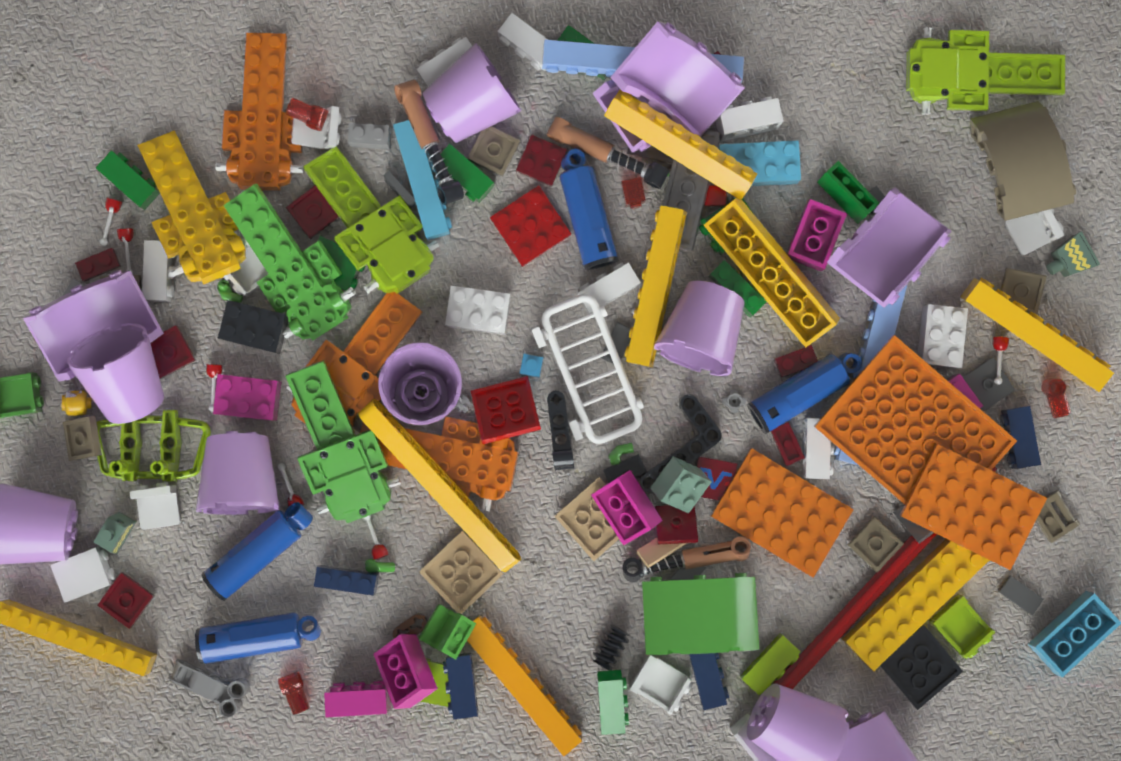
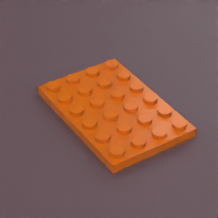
(973, 506)
(782, 512)

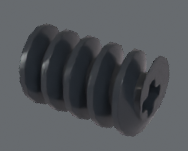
(611, 647)

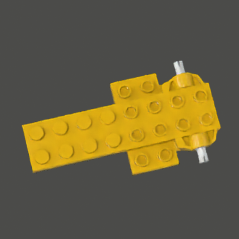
(197, 226)

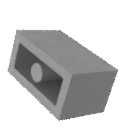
(369, 136)

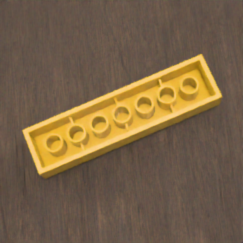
(772, 272)
(1040, 336)
(912, 602)

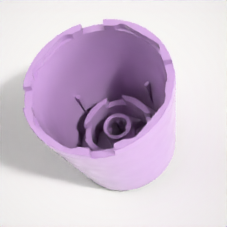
(469, 96)
(703, 329)
(418, 368)
(119, 372)
(237, 475)
(35, 526)
(797, 726)
(875, 740)

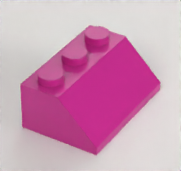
(626, 507)

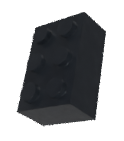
(253, 326)

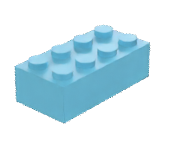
(772, 161)
(1074, 633)

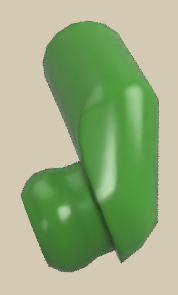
(226, 292)
(619, 450)
(375, 567)

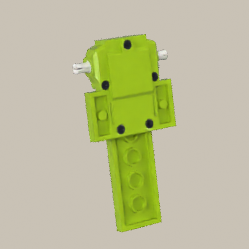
(967, 72)
(374, 233)

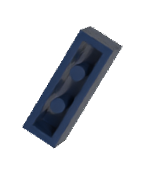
(1020, 425)
(346, 580)
(708, 680)
(461, 686)

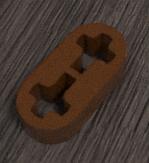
(407, 624)

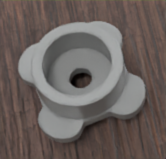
(463, 404)
(734, 407)

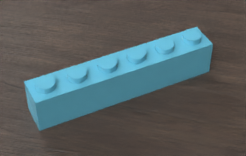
(422, 183)

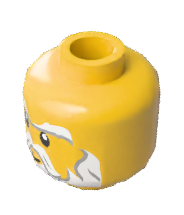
(76, 402)

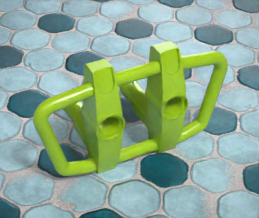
(168, 466)

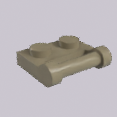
(1049, 520)

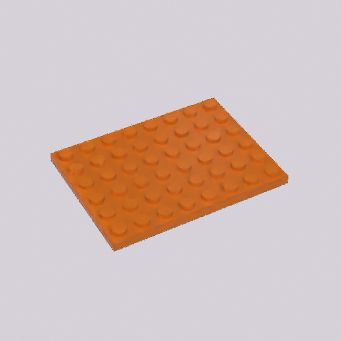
(898, 415)

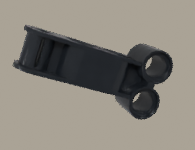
(562, 453)

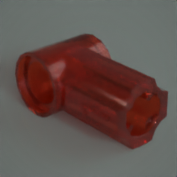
(312, 116)
(1057, 400)
(292, 687)

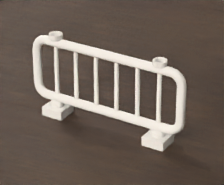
(584, 424)

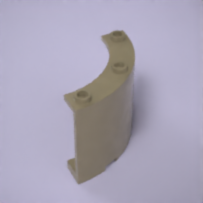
(1025, 159)

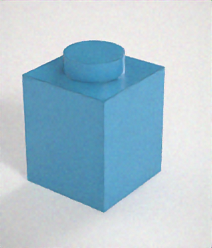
(531, 365)

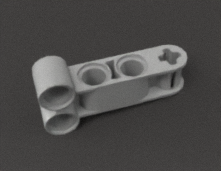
(209, 686)

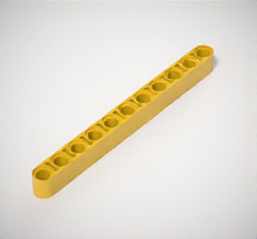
(439, 485)

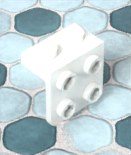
(324, 139)
(1034, 230)
(157, 505)

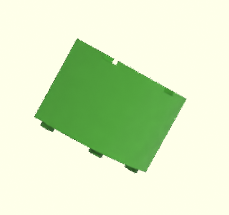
(700, 615)

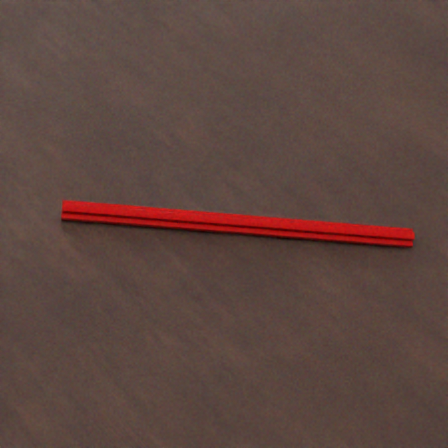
(853, 611)

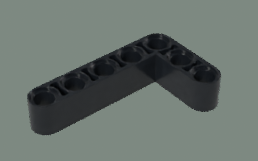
(686, 450)

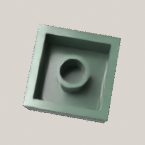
(680, 484)

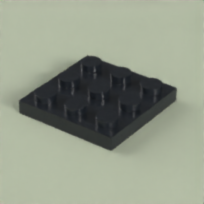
(921, 667)

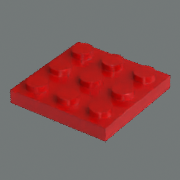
(530, 226)
(505, 410)

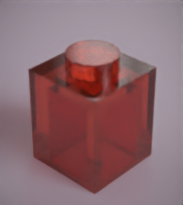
(633, 193)

